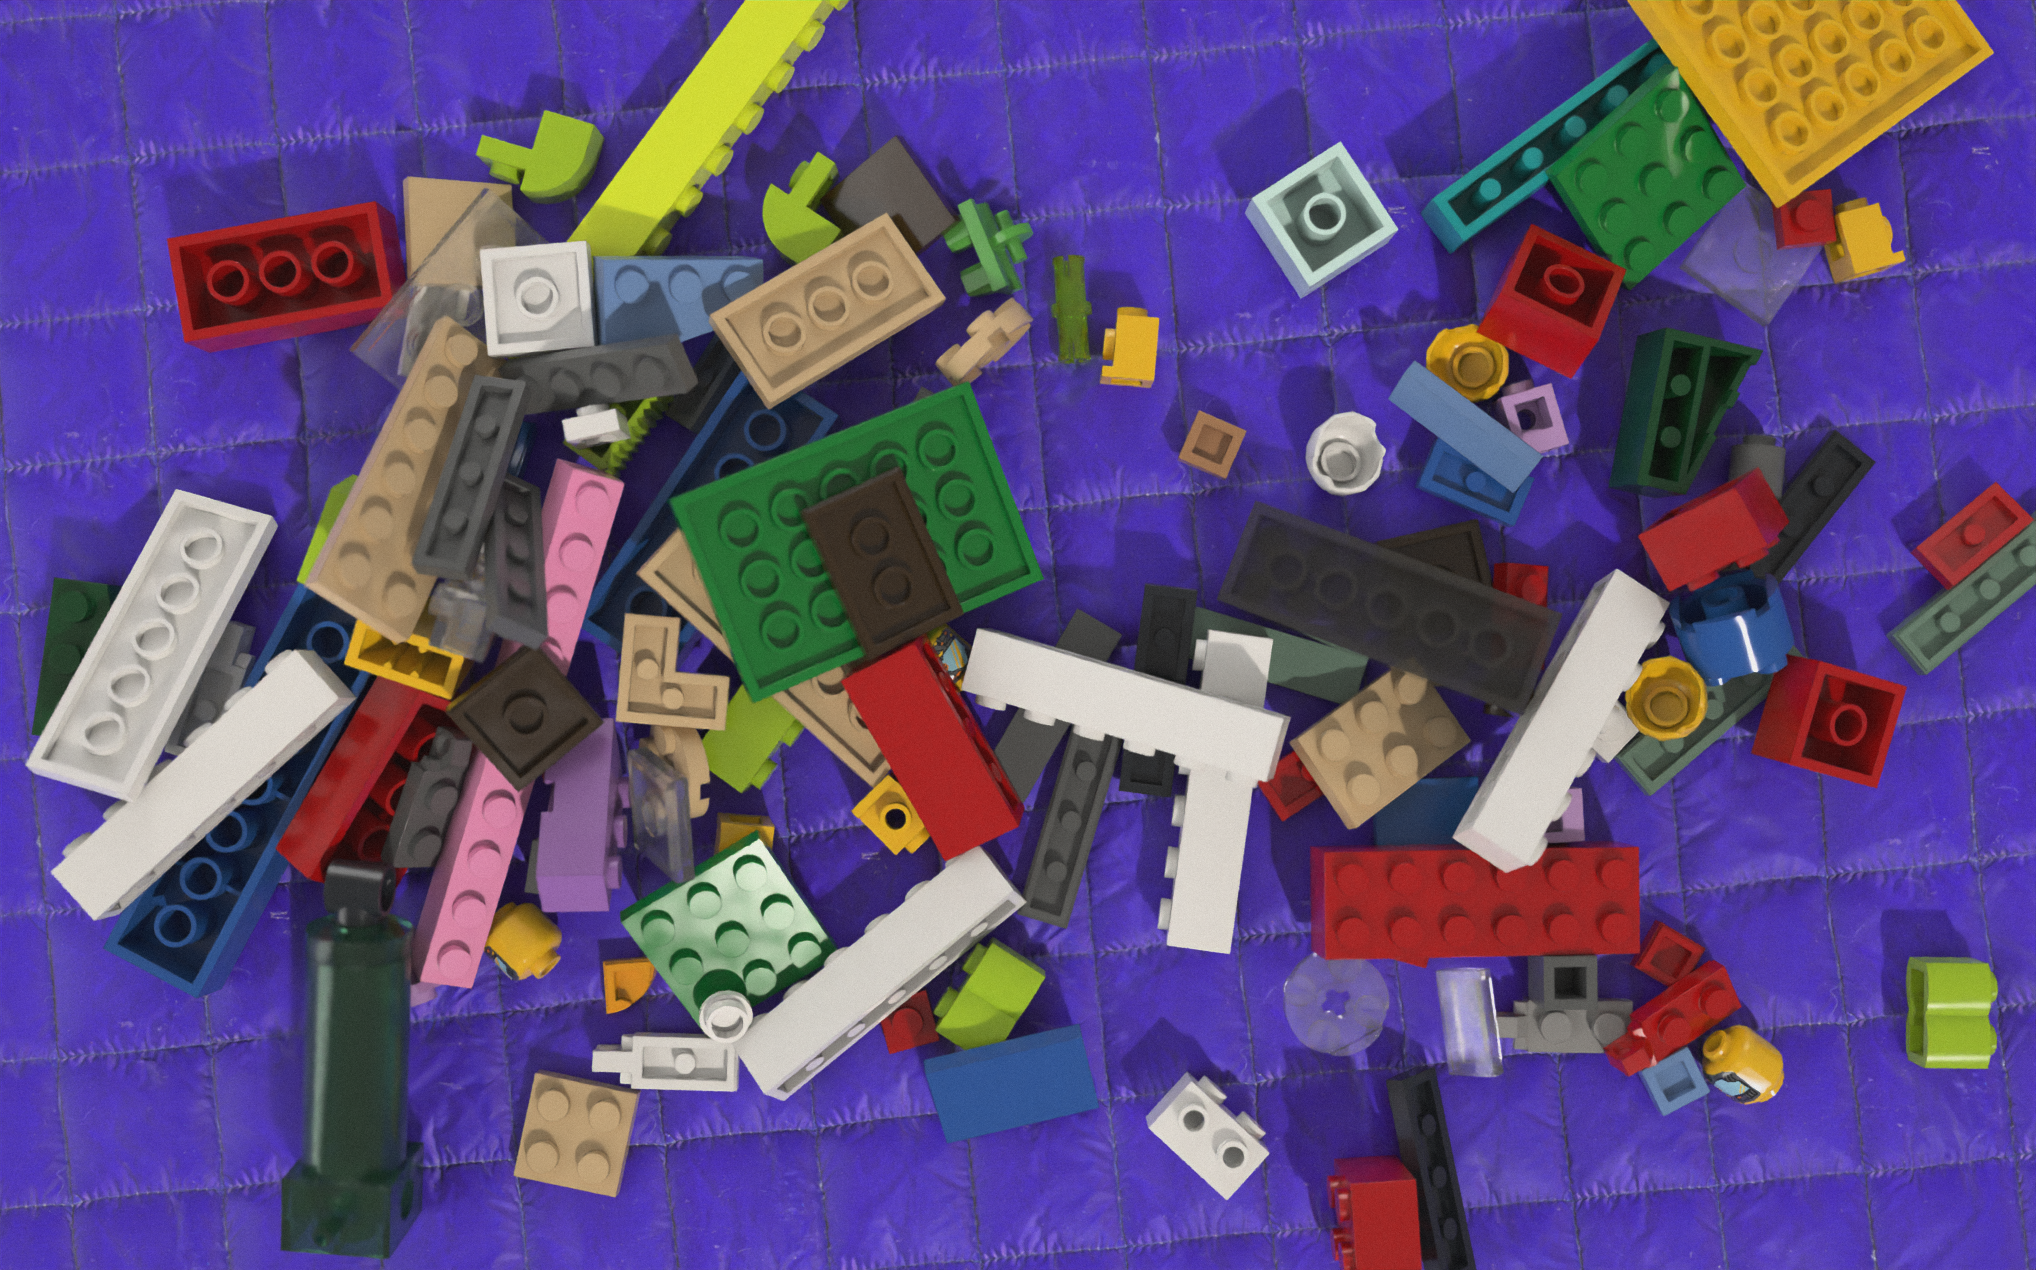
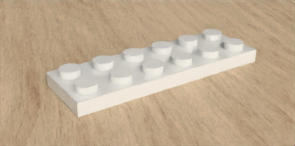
(153, 646)

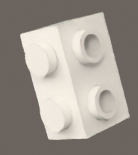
(1208, 1134)

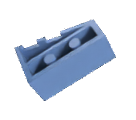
(667, 293)

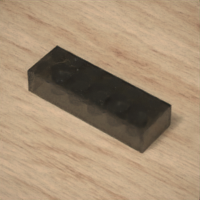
(1389, 609)

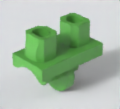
(979, 229)

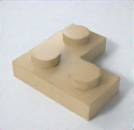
(654, 689)

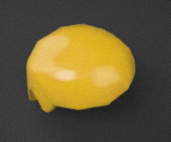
(1468, 362)
(1667, 699)

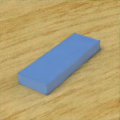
(1464, 426)

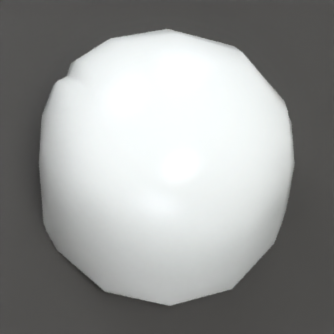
(1345, 454)

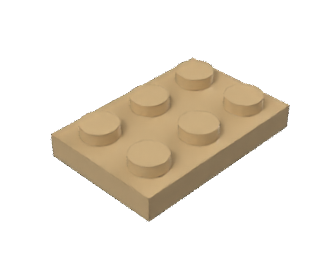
(1379, 744)

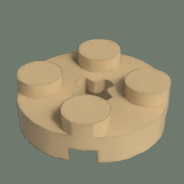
(990, 340)
(684, 752)

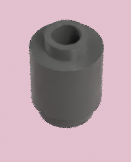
(1761, 453)

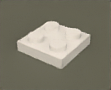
(538, 299)

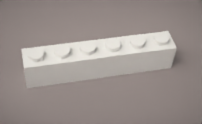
(1127, 705)
(1562, 722)
(203, 783)
(1213, 810)
(877, 972)

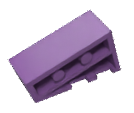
(584, 826)

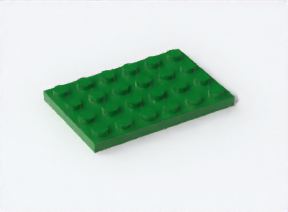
(766, 572)

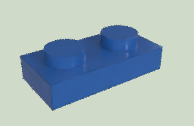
(1463, 483)

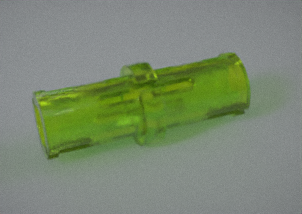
(1071, 309)

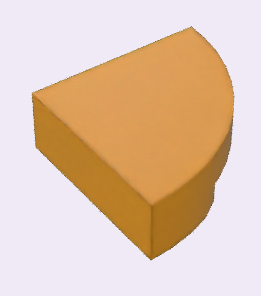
(626, 981)

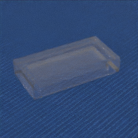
(1469, 1022)

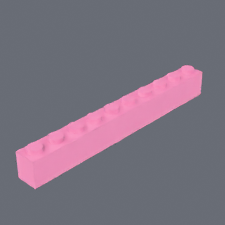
(489, 809)

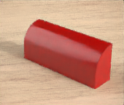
(934, 747)

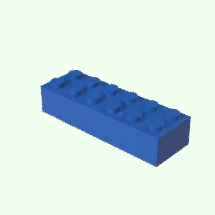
(733, 438)

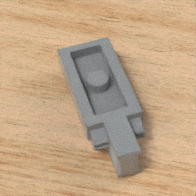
(1565, 1029)

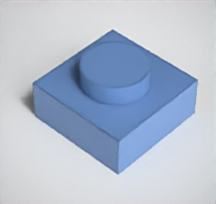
(1674, 1081)

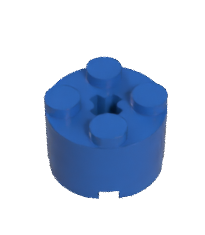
(1733, 627)

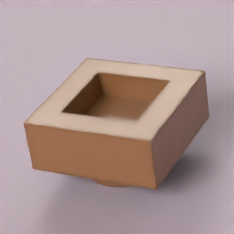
(1211, 445)

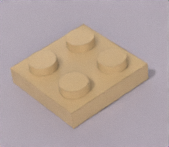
(577, 1133)

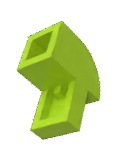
(555, 167)
(793, 219)

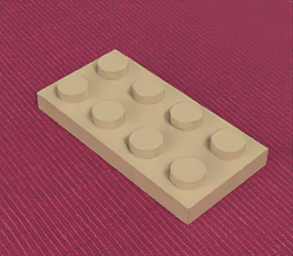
(826, 310)

